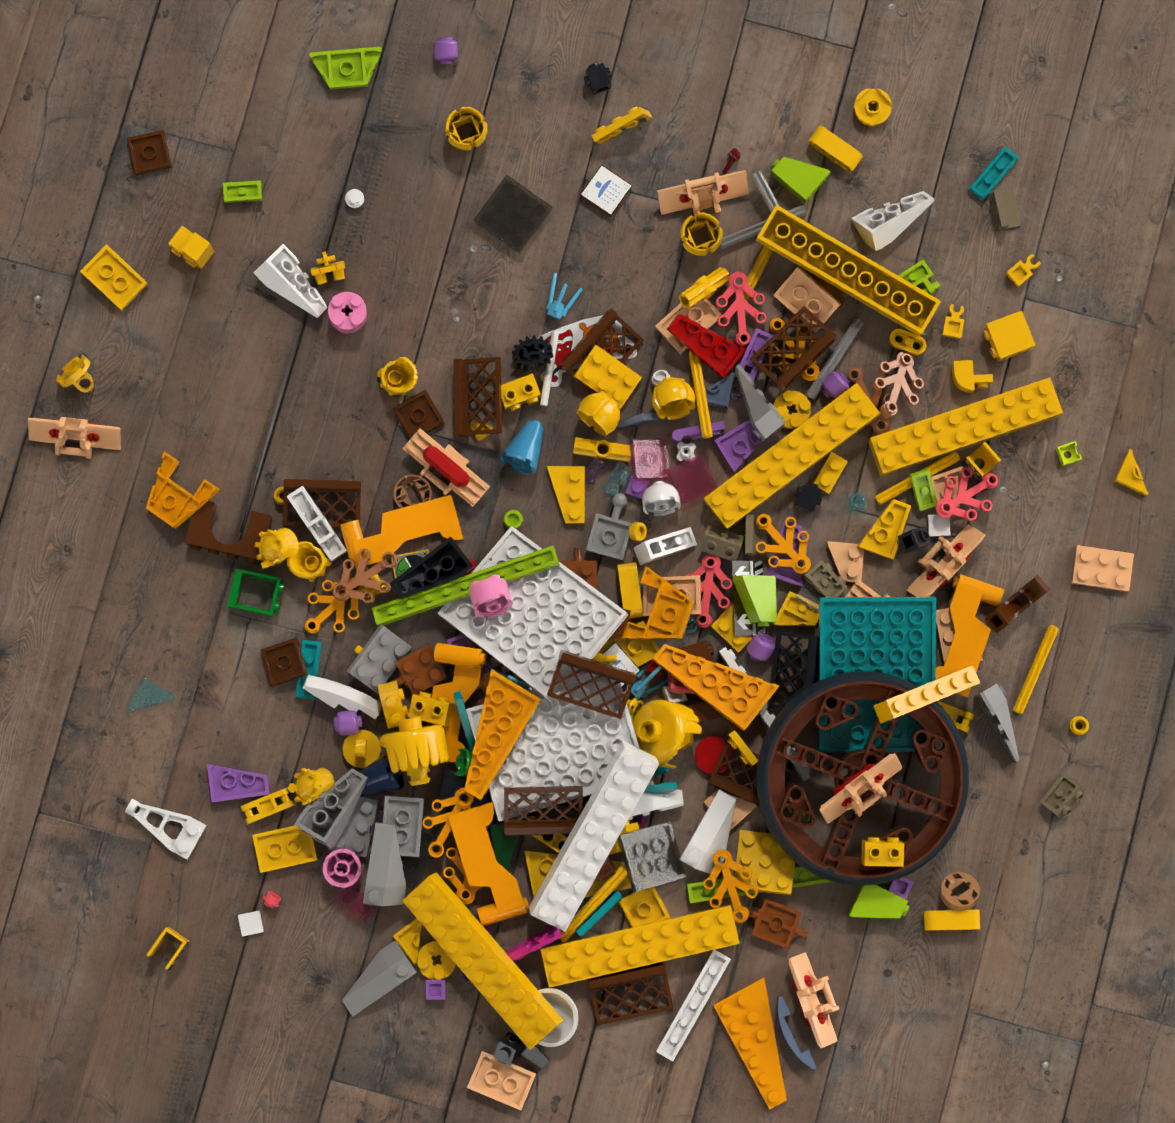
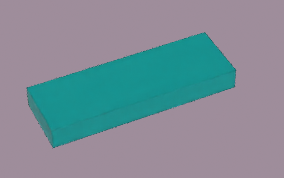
(993, 173)
(311, 652)
(464, 719)
(599, 913)

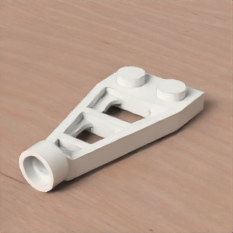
(188, 836)

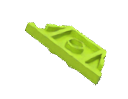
(347, 67)

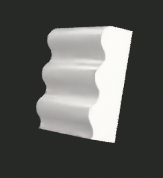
(938, 526)
(250, 923)

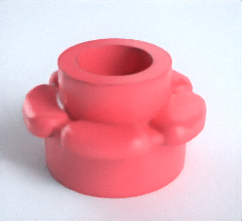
(271, 899)

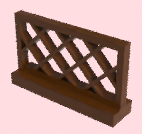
(593, 337)
(805, 360)
(462, 393)
(323, 486)
(598, 668)
(735, 788)
(548, 825)
(630, 976)

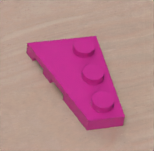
(534, 943)

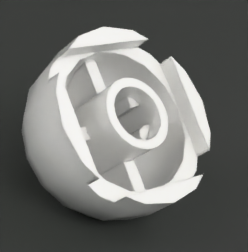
(660, 499)

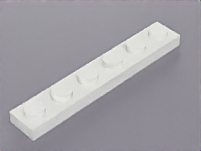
(693, 1005)

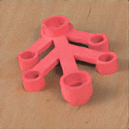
(740, 305)
(964, 496)
(709, 586)

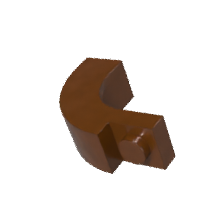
(1017, 604)

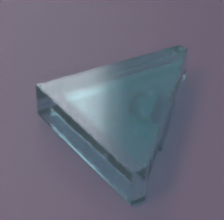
(148, 695)

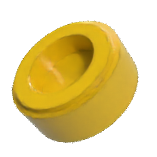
(637, 531)

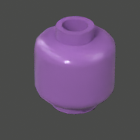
(445, 50)
(835, 384)
(760, 647)
(347, 723)

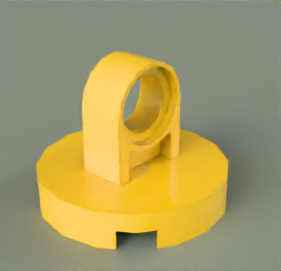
(74, 372)
(361, 749)

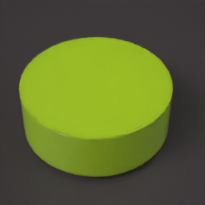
(513, 518)

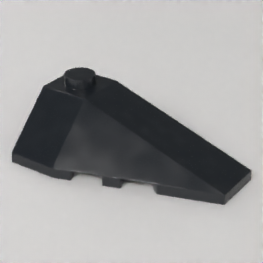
(437, 568)

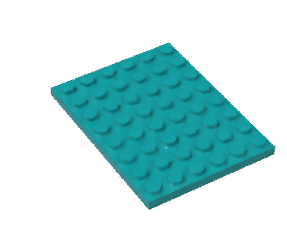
(875, 636)

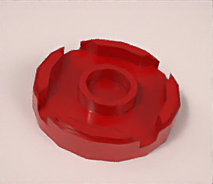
(708, 753)

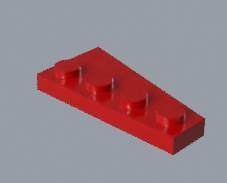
(708, 346)

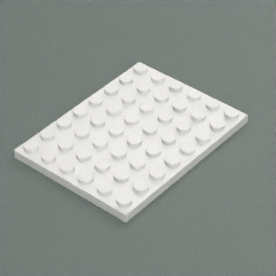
(547, 615)
(561, 745)

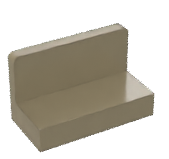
(1005, 209)
(753, 535)

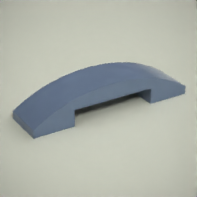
(783, 1011)

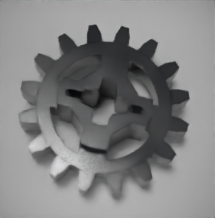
(532, 354)

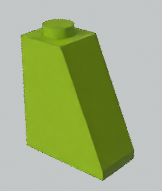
(799, 177)
(758, 597)
(878, 903)

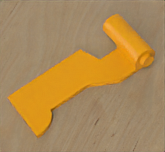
(403, 525)
(970, 632)
(466, 679)
(482, 867)

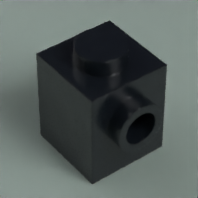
(598, 78)
(808, 496)
(914, 539)
(508, 1049)

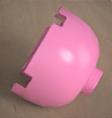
(342, 868)

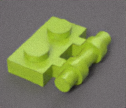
(920, 274)

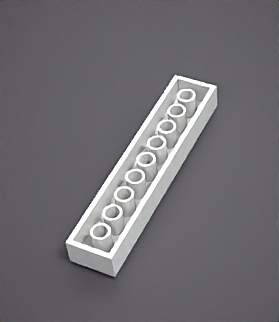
(593, 835)

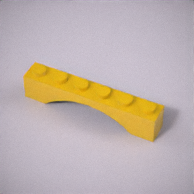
(926, 694)

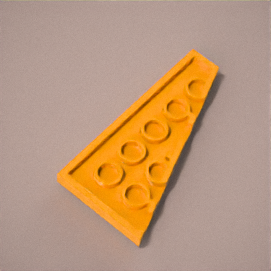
(722, 687)
(501, 722)
(751, 1029)

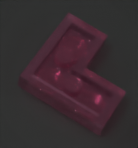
(354, 902)

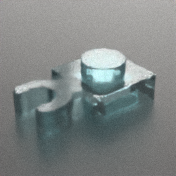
(619, 476)

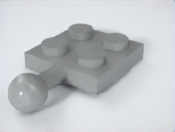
(609, 534)

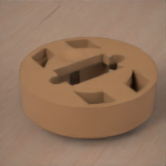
(413, 480)
(965, 898)

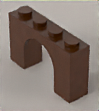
(201, 535)
(703, 710)

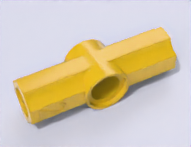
(704, 287)
(589, 448)

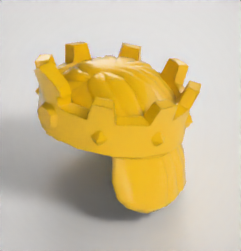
(398, 376)
(276, 546)
(308, 562)
(311, 784)

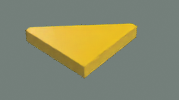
(1130, 475)
(409, 939)

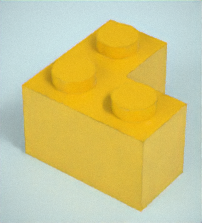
(192, 247)

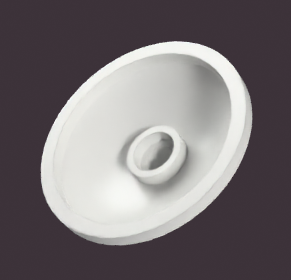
(567, 1010)

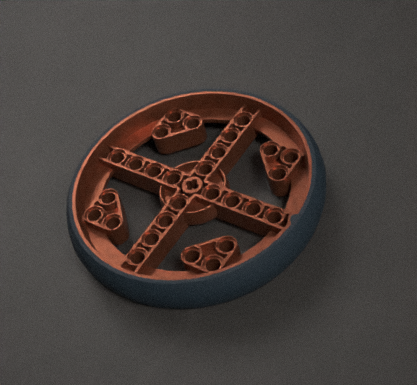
(812, 704)

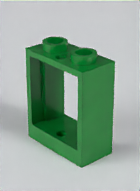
(236, 590)

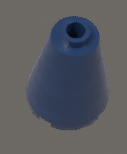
(381, 777)

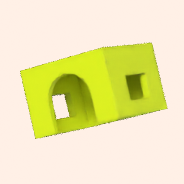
(1071, 447)

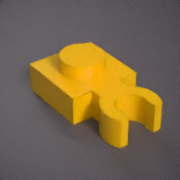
(1021, 272)
(953, 325)

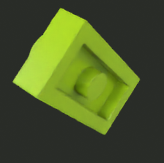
(242, 191)
(923, 489)

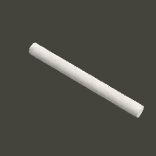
(549, 370)

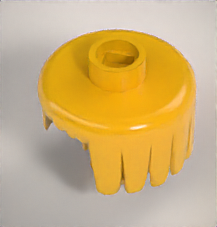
(664, 729)
(413, 746)

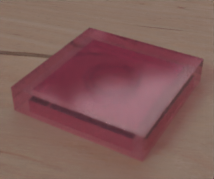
(649, 459)
(692, 478)

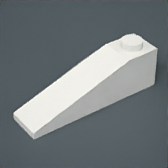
(887, 223)
(285, 277)
(661, 802)
(710, 834)

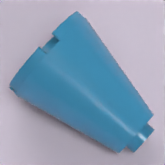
(525, 448)

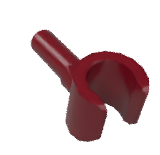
(734, 154)

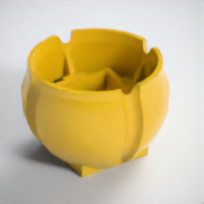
(463, 117)
(697, 222)
(673, 398)
(600, 412)

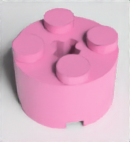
(340, 304)
(490, 596)

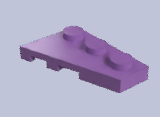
(235, 784)

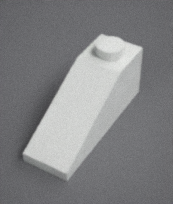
(664, 546)

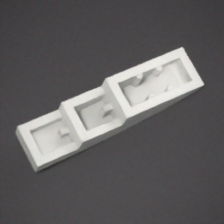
(317, 523)
(337, 693)

